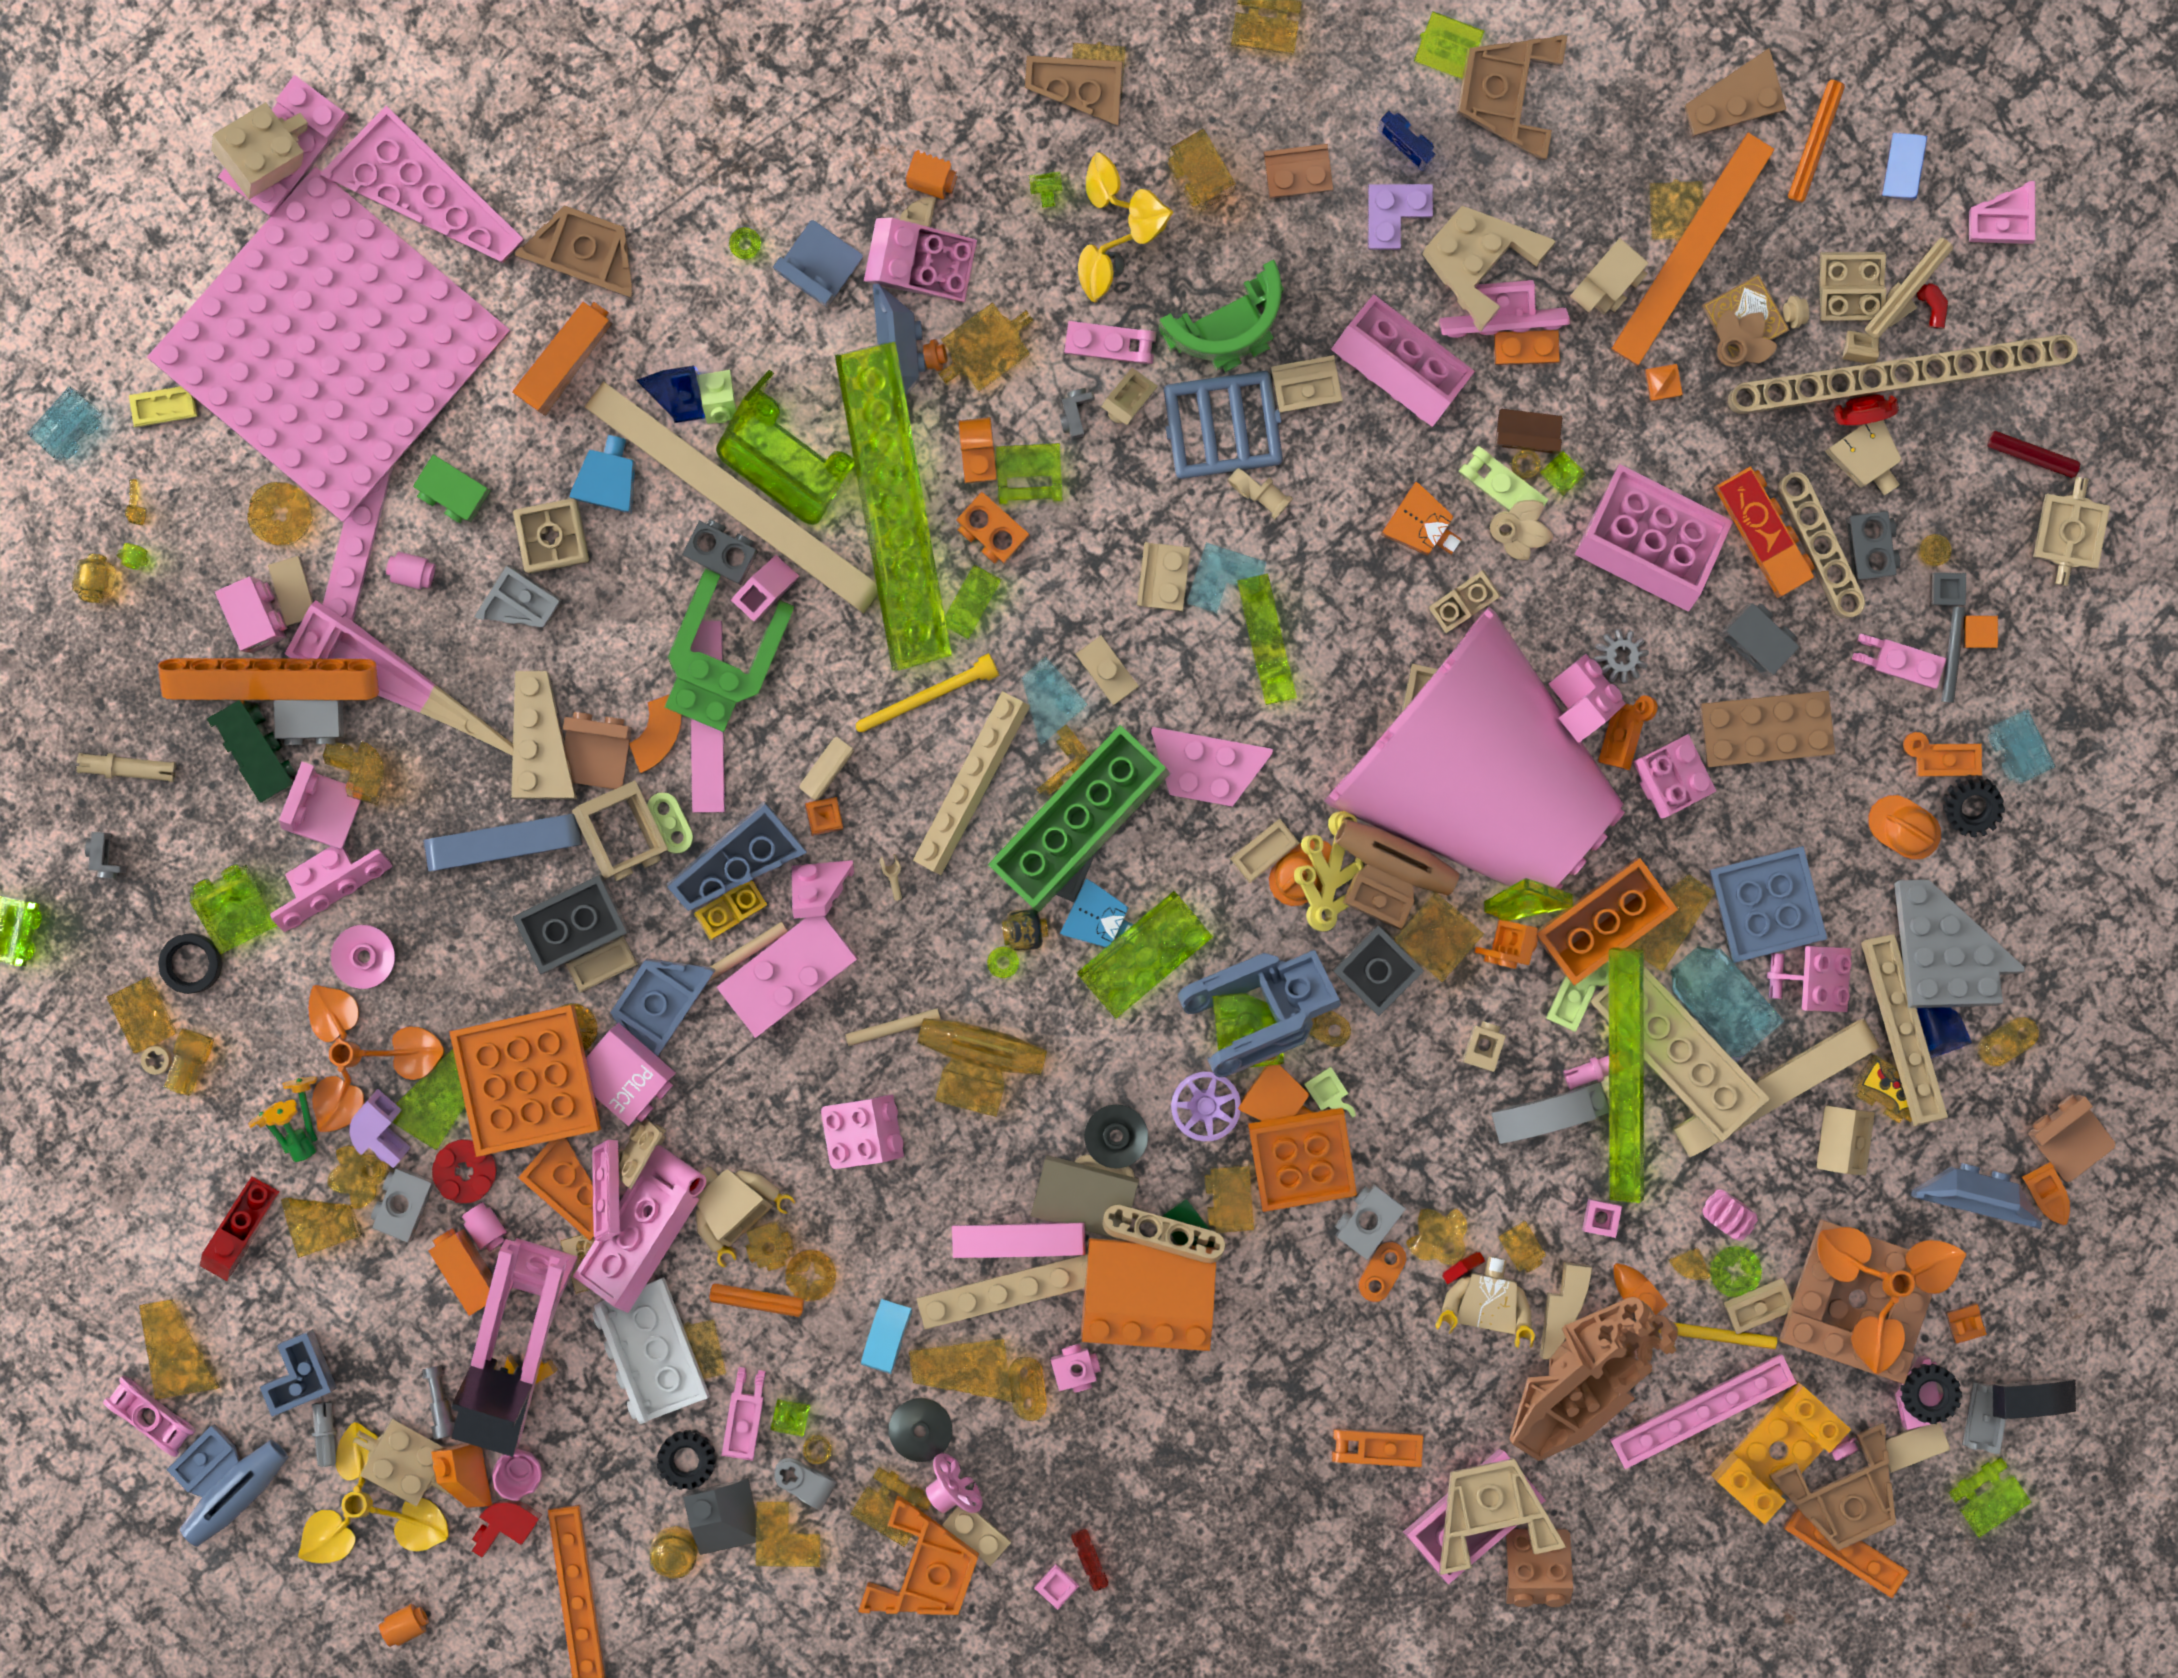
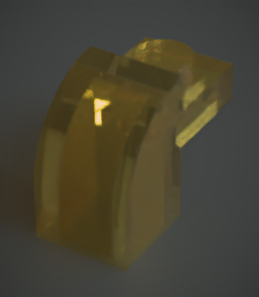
(366, 769)

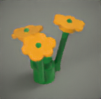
(297, 1143)

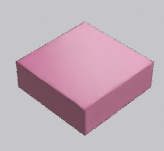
(1056, 1586)

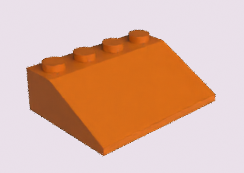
(1147, 1297)

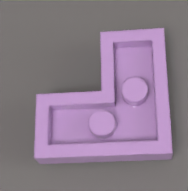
(1388, 205)

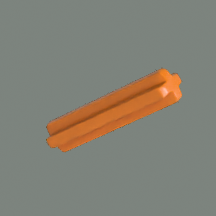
(756, 1300)

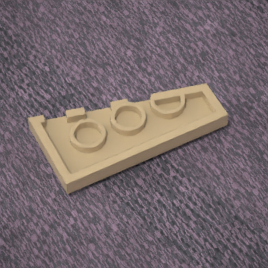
(539, 753)

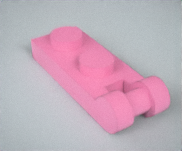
(1109, 342)

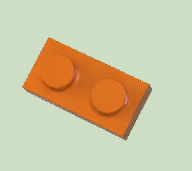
(1526, 347)

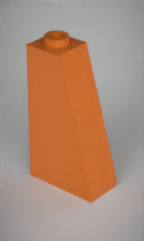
(563, 357)

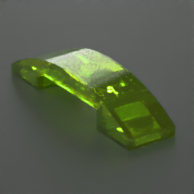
(1266, 639)

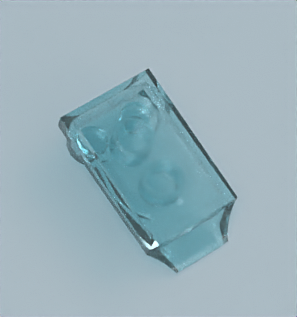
(1723, 1001)

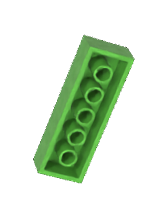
(1079, 818)

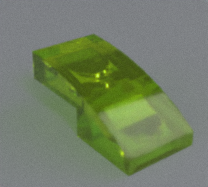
(971, 601)

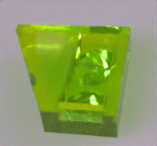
(1526, 900)

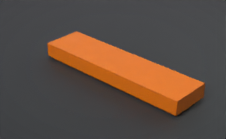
(1857, 1558)

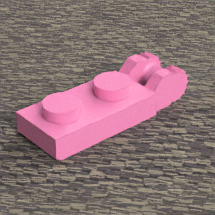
(1902, 661)
(743, 1418)

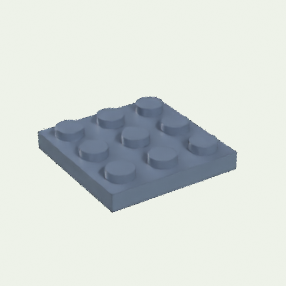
(1768, 904)

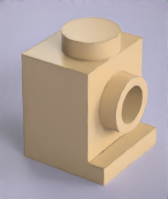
(1489, 1058)

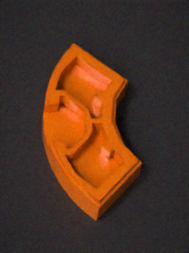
(657, 737)

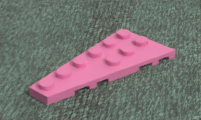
(408, 177)

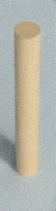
(748, 949)
(890, 1027)

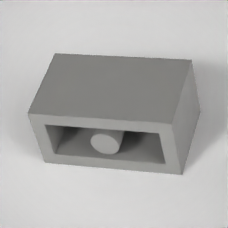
(308, 720)

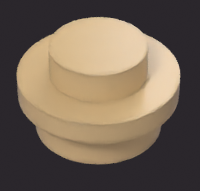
(1796, 311)

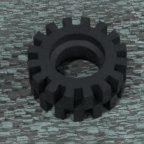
(1978, 823)
(1945, 1407)
(682, 1479)

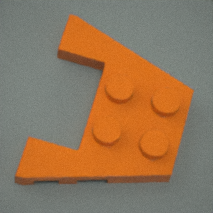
(936, 1573)

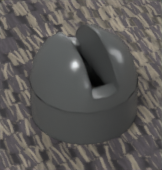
(1118, 262)

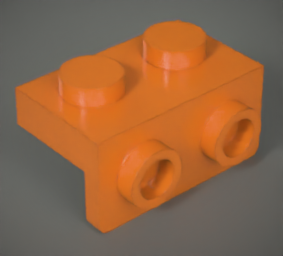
(1511, 945)

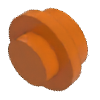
(934, 355)

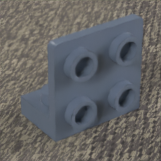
(819, 263)

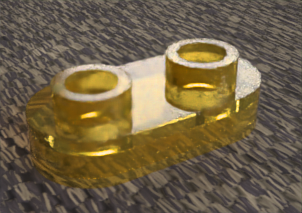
(1321, 1026)
(2008, 1040)
(1029, 1387)

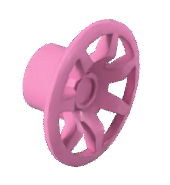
(949, 1489)

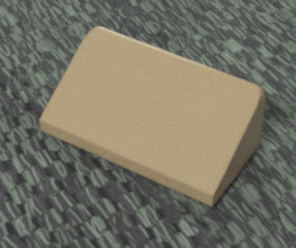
(826, 768)

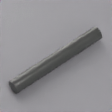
(1953, 654)

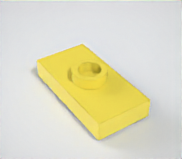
(162, 406)

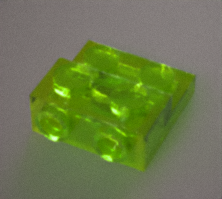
(231, 907)
(17, 927)

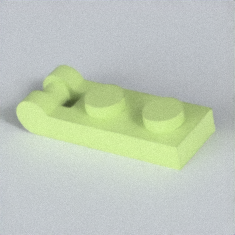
(1500, 482)

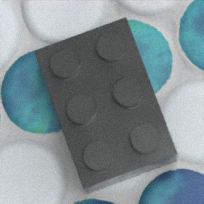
(571, 924)

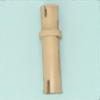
(126, 767)

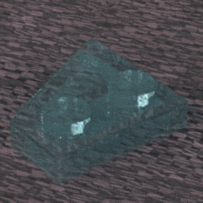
(1050, 699)

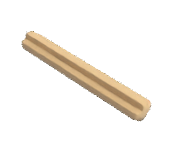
(1909, 288)

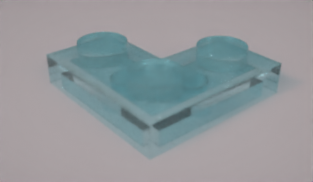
(1215, 570)

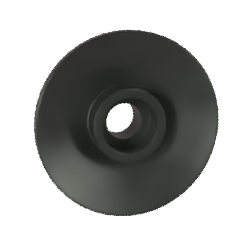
(1119, 1153)
(920, 1413)

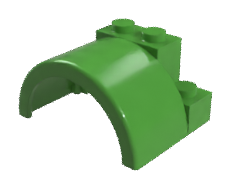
(1233, 329)

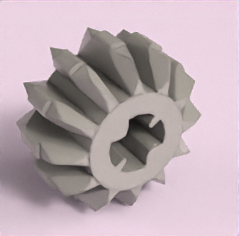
(1632, 657)

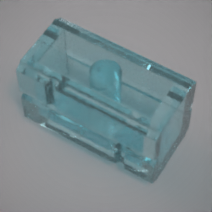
(66, 424)
(2021, 747)

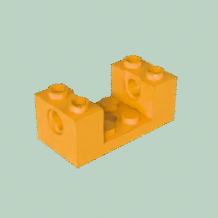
(1805, 1429)

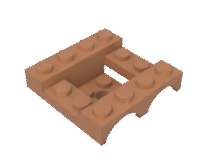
(1823, 1319)

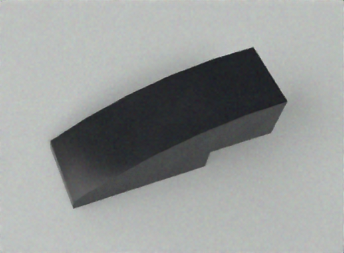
(2034, 1398)

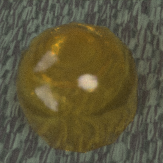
(673, 1552)

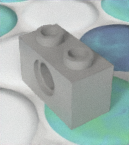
(417, 1191)
(1367, 1239)

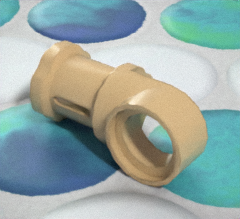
(1266, 494)

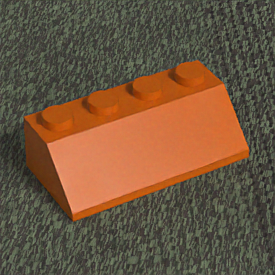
(1605, 918)

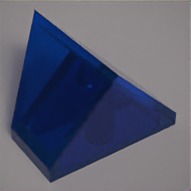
(676, 392)
(1943, 1030)

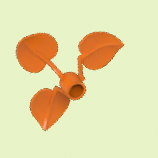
(333, 1014)
(1933, 1271)

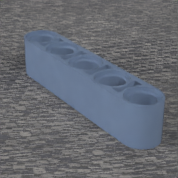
(502, 842)

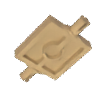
(2071, 531)
(400, 1462)

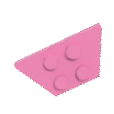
(1207, 766)

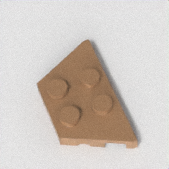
(582, 249)

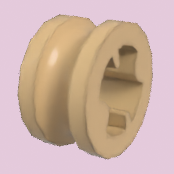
(159, 1050)

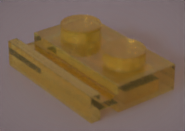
(142, 1015)

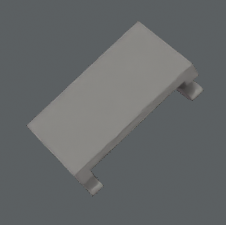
(1981, 1428)

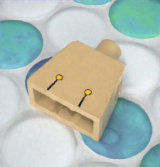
(1868, 456)

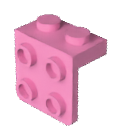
(862, 1132)

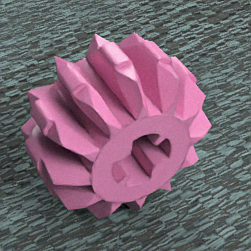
(1730, 1215)

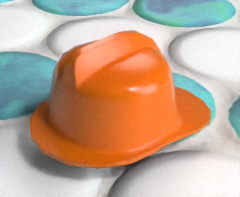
(1904, 827)
(1282, 875)

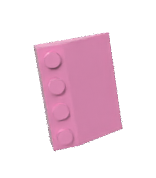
(1654, 538)

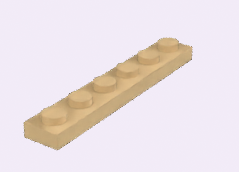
(971, 783)
(1904, 1031)
(1003, 1291)

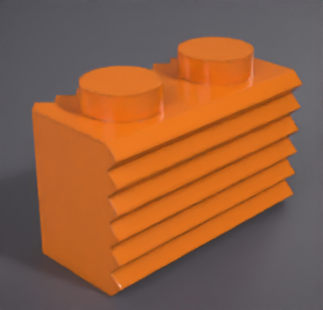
(931, 175)

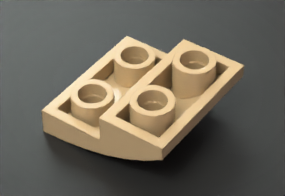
(1851, 285)

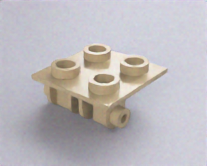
(632, 1159)

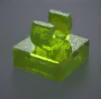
(1046, 185)

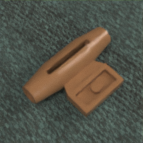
(1392, 869)

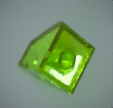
(1240, 1016)

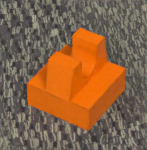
(1966, 1323)

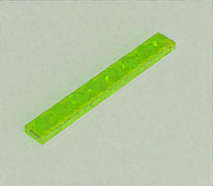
(1626, 1075)

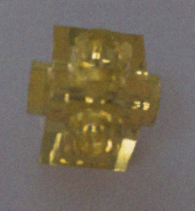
(773, 1234)

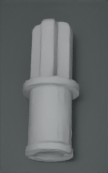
(324, 1434)

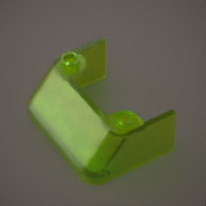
(780, 461)

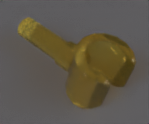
(133, 513)

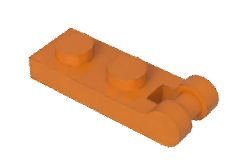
(1378, 1448)

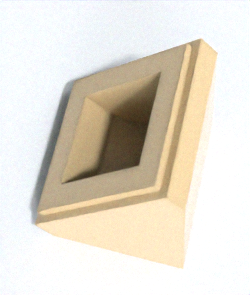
(1860, 348)

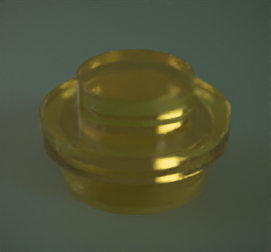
(1935, 550)

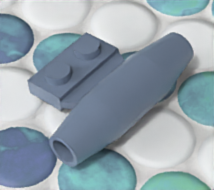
(225, 1484)

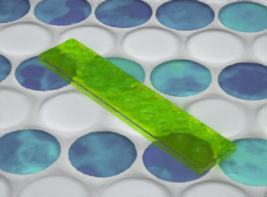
(893, 505)

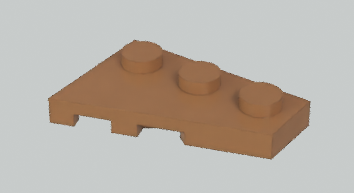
(1079, 83)
(1738, 98)

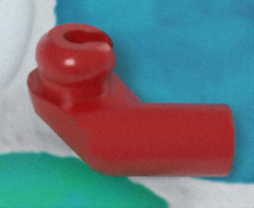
(1937, 301)

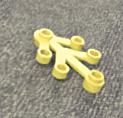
(1329, 875)

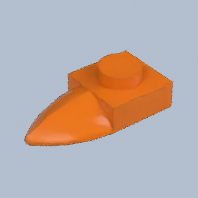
(2049, 1193)
(1634, 1284)

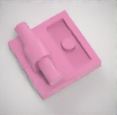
(1674, 776)

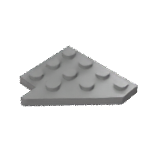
(1946, 952)

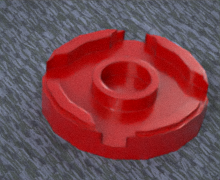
(1866, 410)

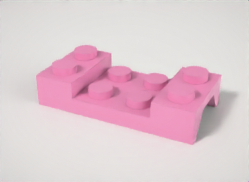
(323, 124)

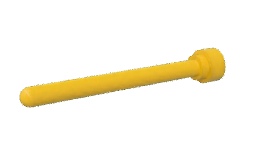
(982, 669)

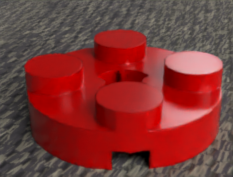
(452, 1185)

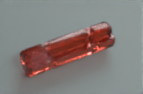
(1089, 1559)

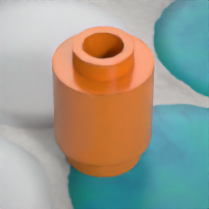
(403, 1625)

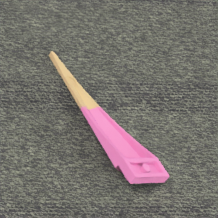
(330, 636)

